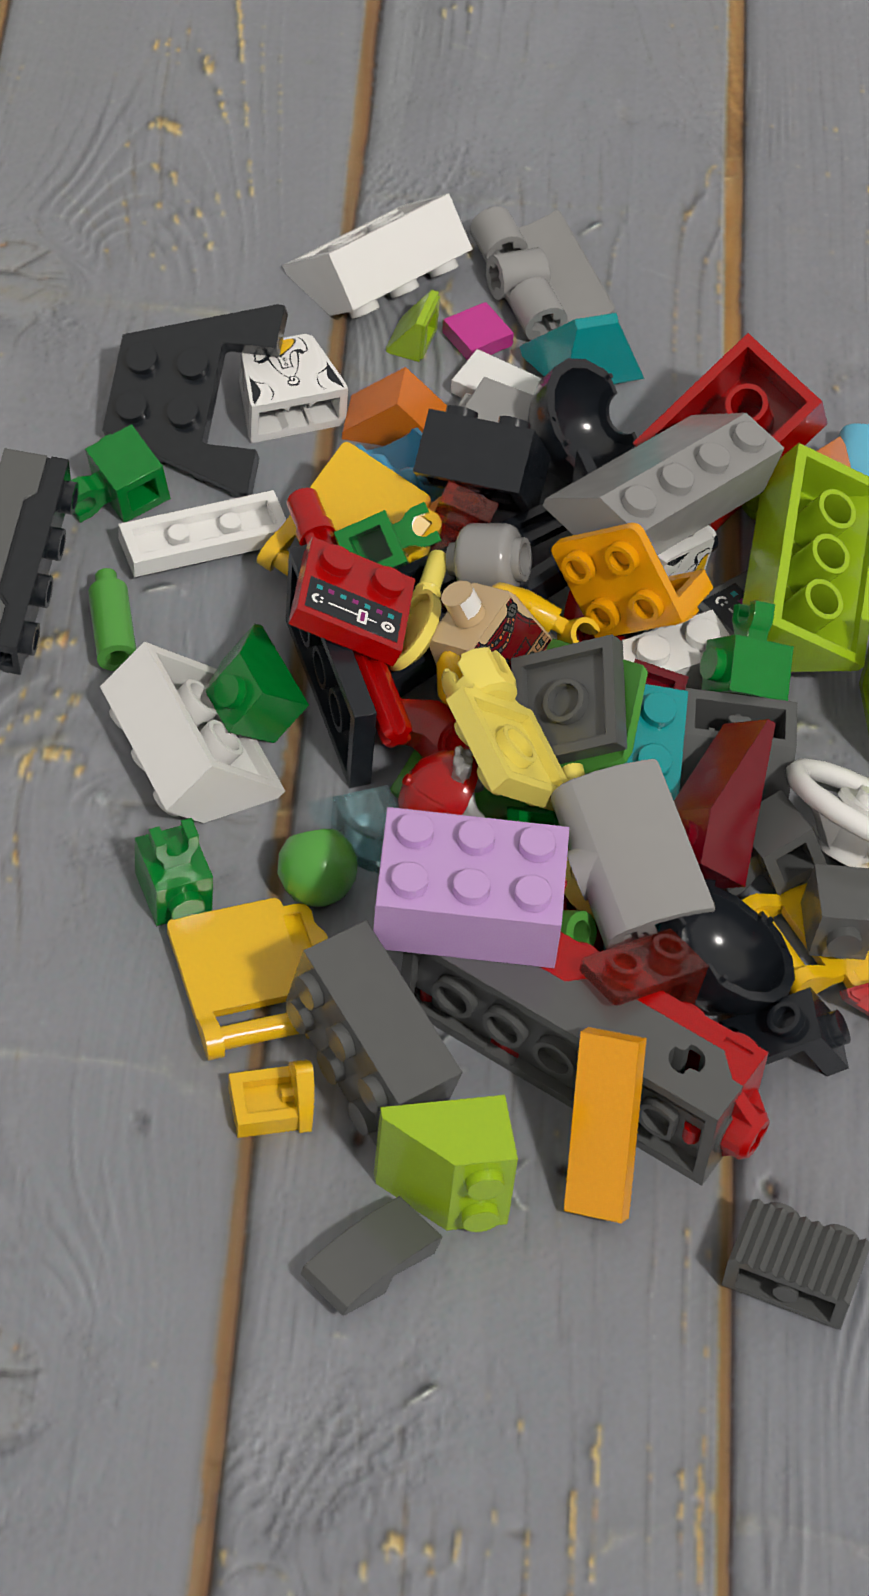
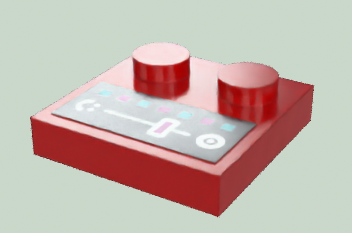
(352, 601)

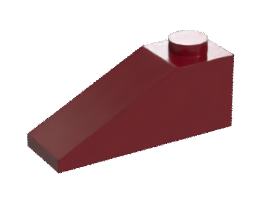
(724, 800)

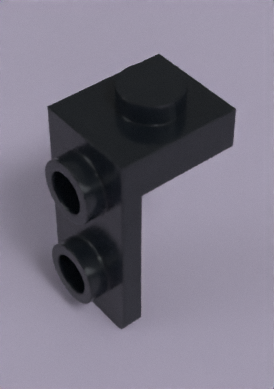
(798, 1025)

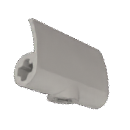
(538, 270)
(630, 850)

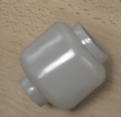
(489, 555)

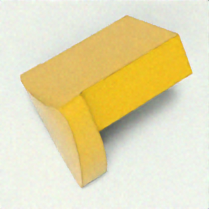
(273, 1099)

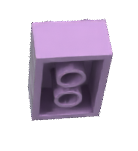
(471, 887)

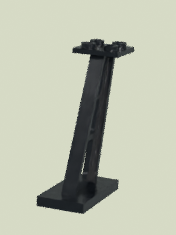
(334, 669)

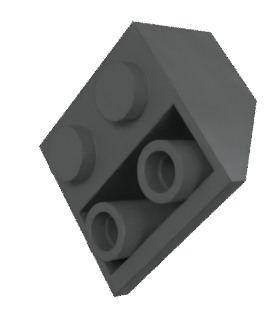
(711, 710)

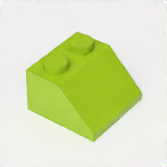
(450, 1160)

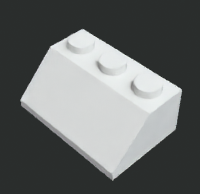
(382, 257)
(181, 739)

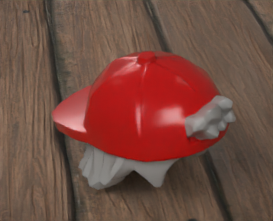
(443, 784)

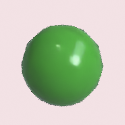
(317, 867)

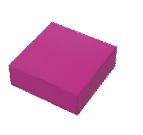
(478, 329)

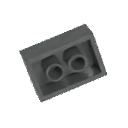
(368, 1028)

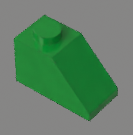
(255, 689)

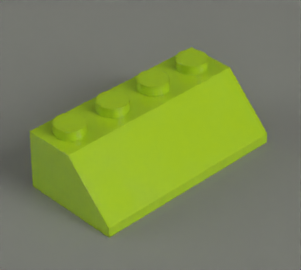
(814, 560)

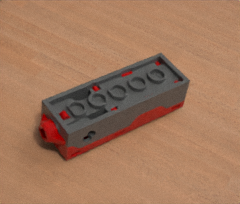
(696, 1076)

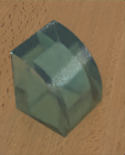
(362, 821)

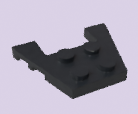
(170, 386)

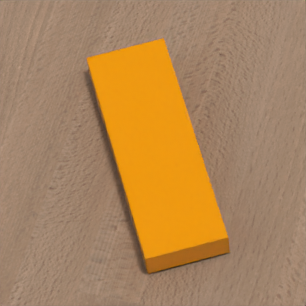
(604, 1124)

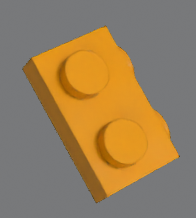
(624, 583)

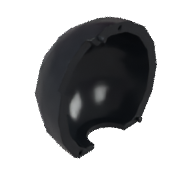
(573, 414)
(743, 953)

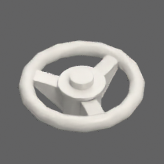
(841, 820)

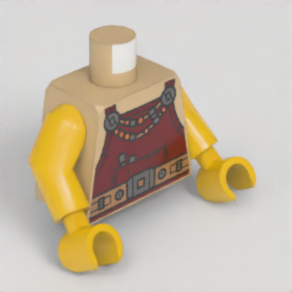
(497, 618)

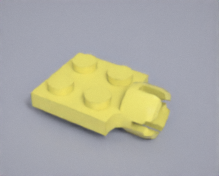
(500, 731)

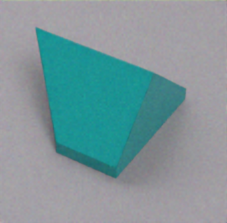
(588, 338)

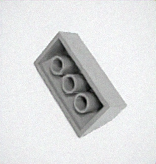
(673, 480)

